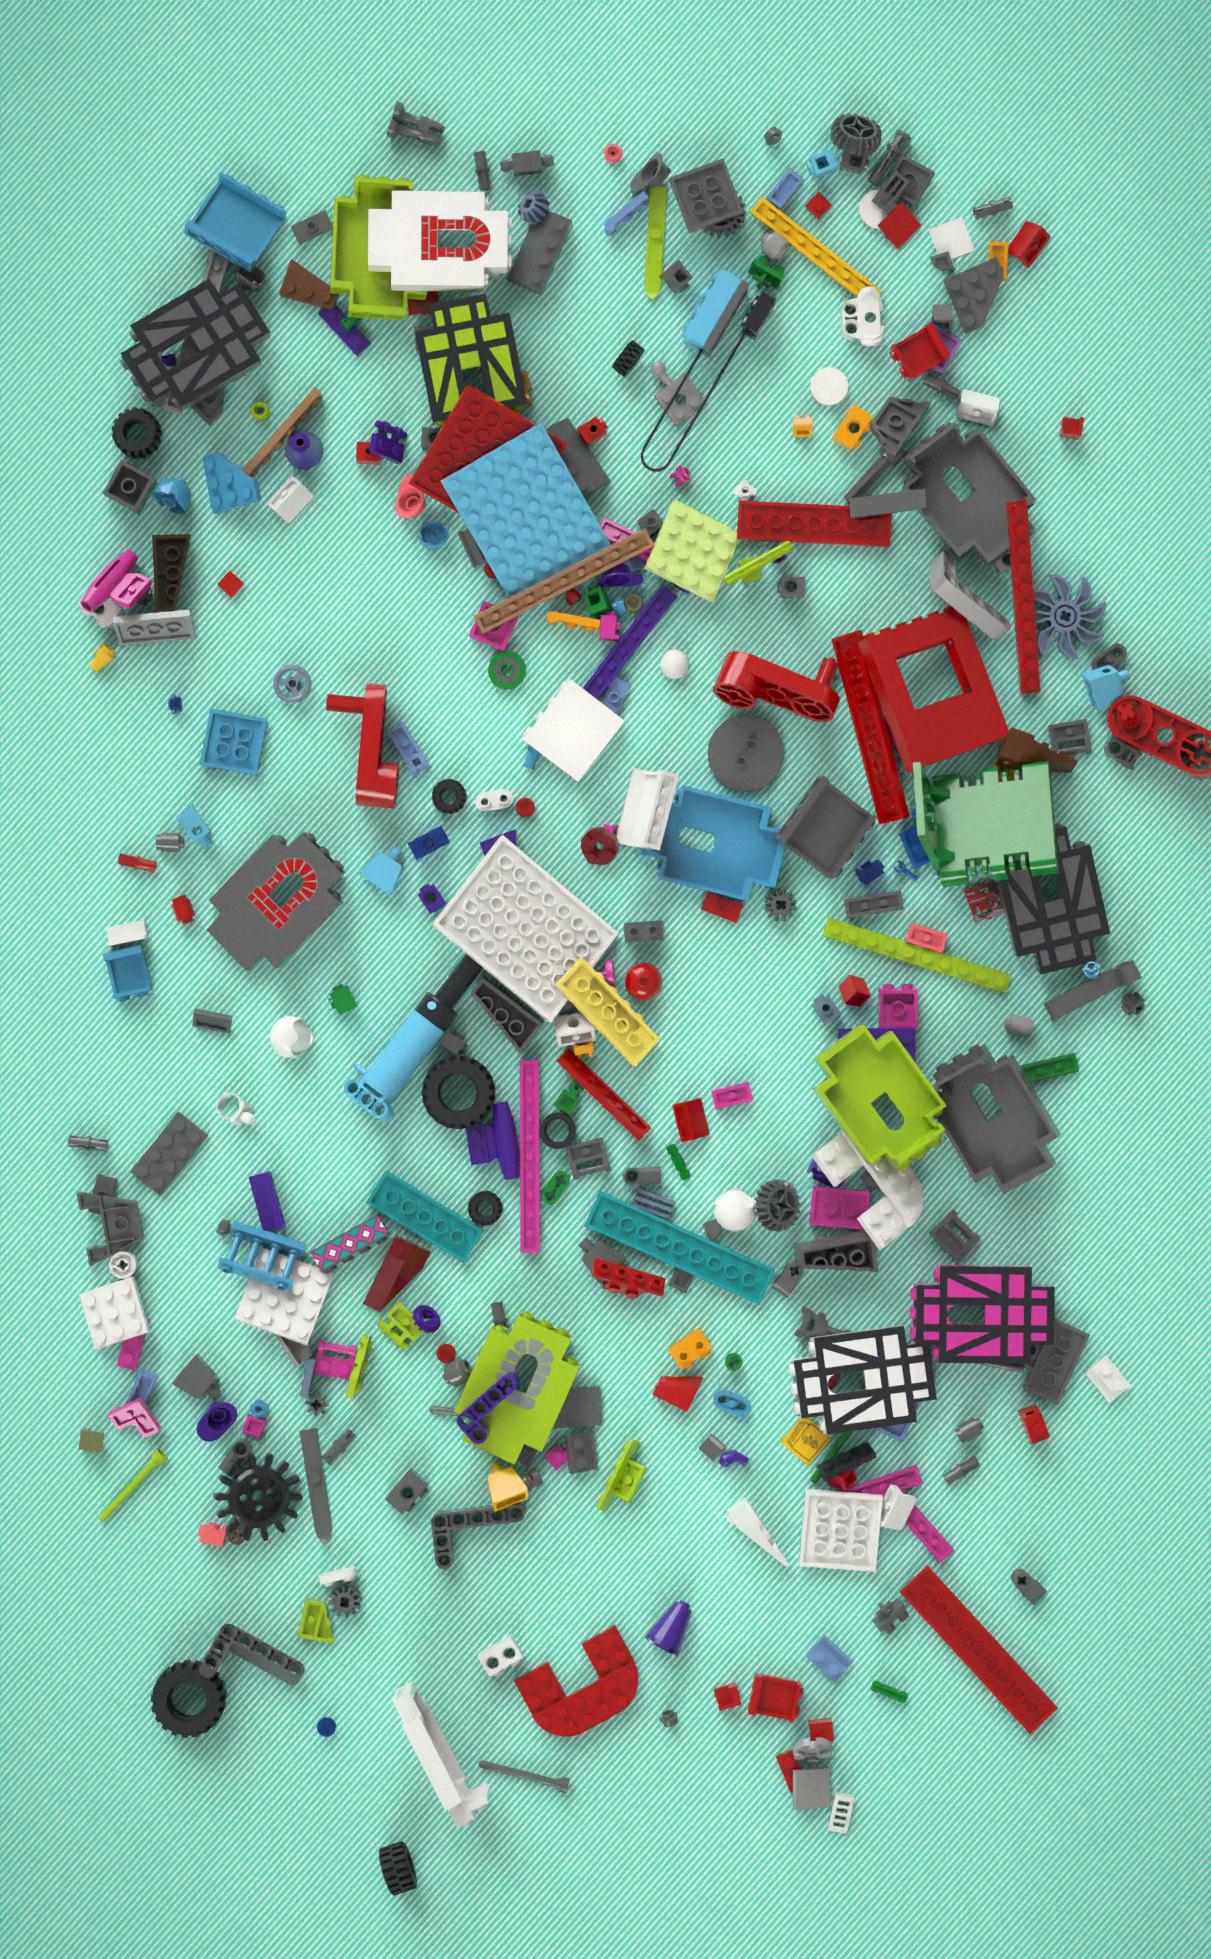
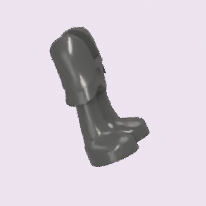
(422, 122)

